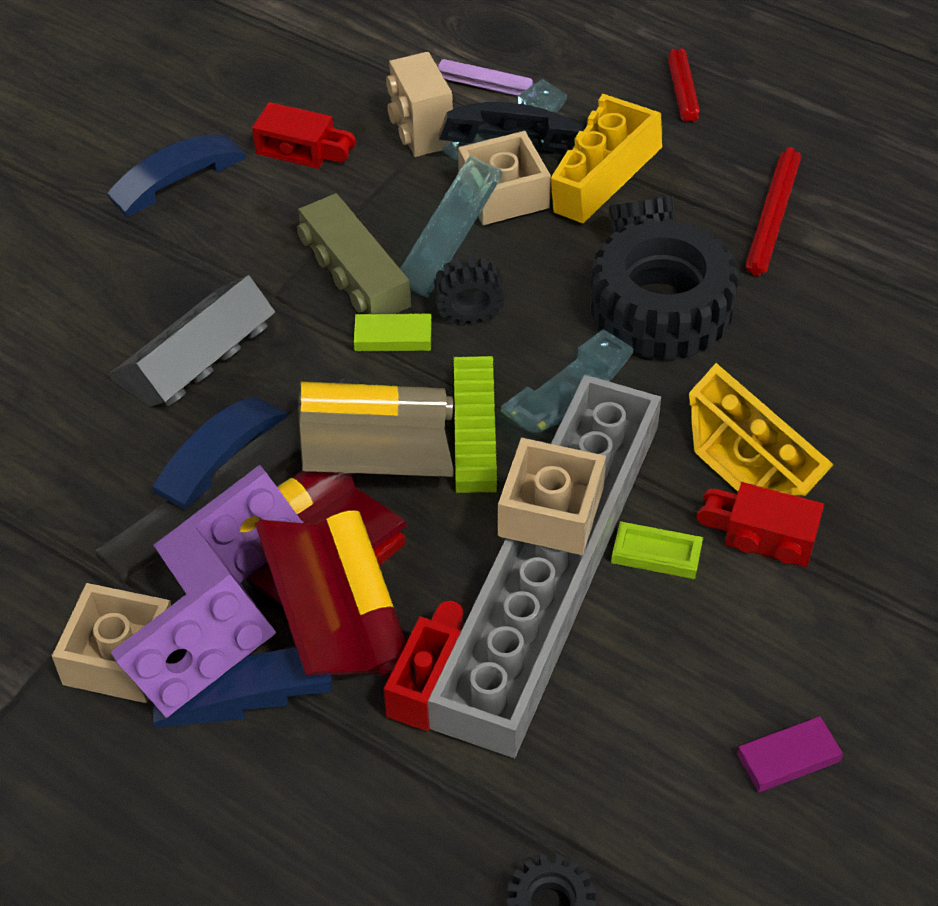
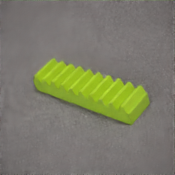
(474, 425)

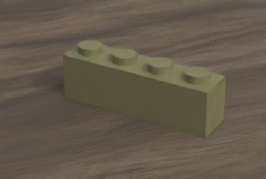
(353, 257)

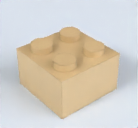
(418, 102)
(524, 179)
(551, 496)
(96, 627)

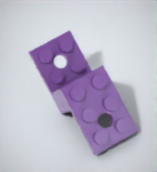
(216, 615)

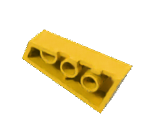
(605, 156)

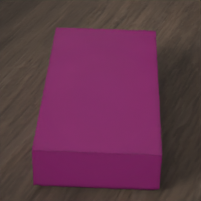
(789, 754)

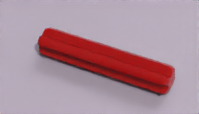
(683, 85)

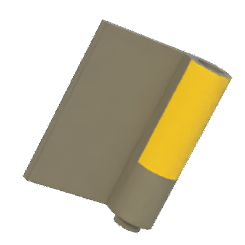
(374, 429)

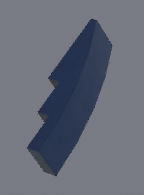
(252, 683)

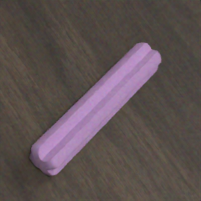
(484, 77)

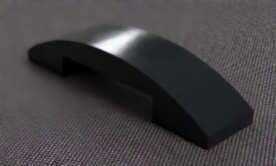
(506, 118)

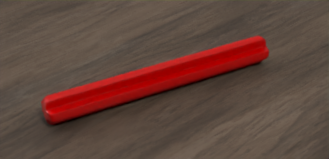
(773, 212)

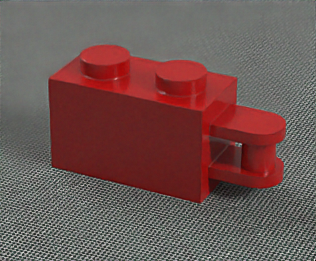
(300, 136)
(764, 521)
(422, 665)

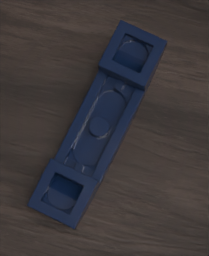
(169, 165)
(214, 443)

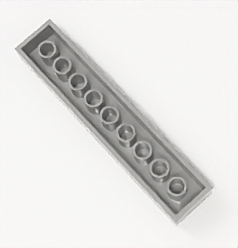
(537, 591)

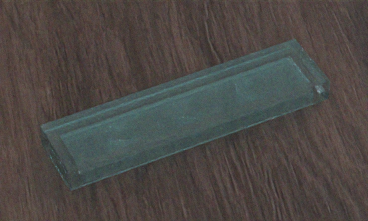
(450, 223)

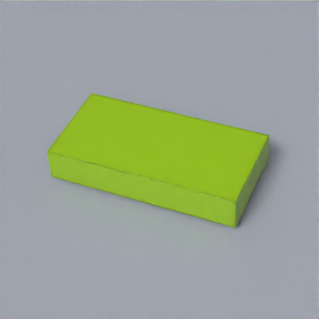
(392, 332)
(657, 550)

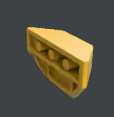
(748, 440)

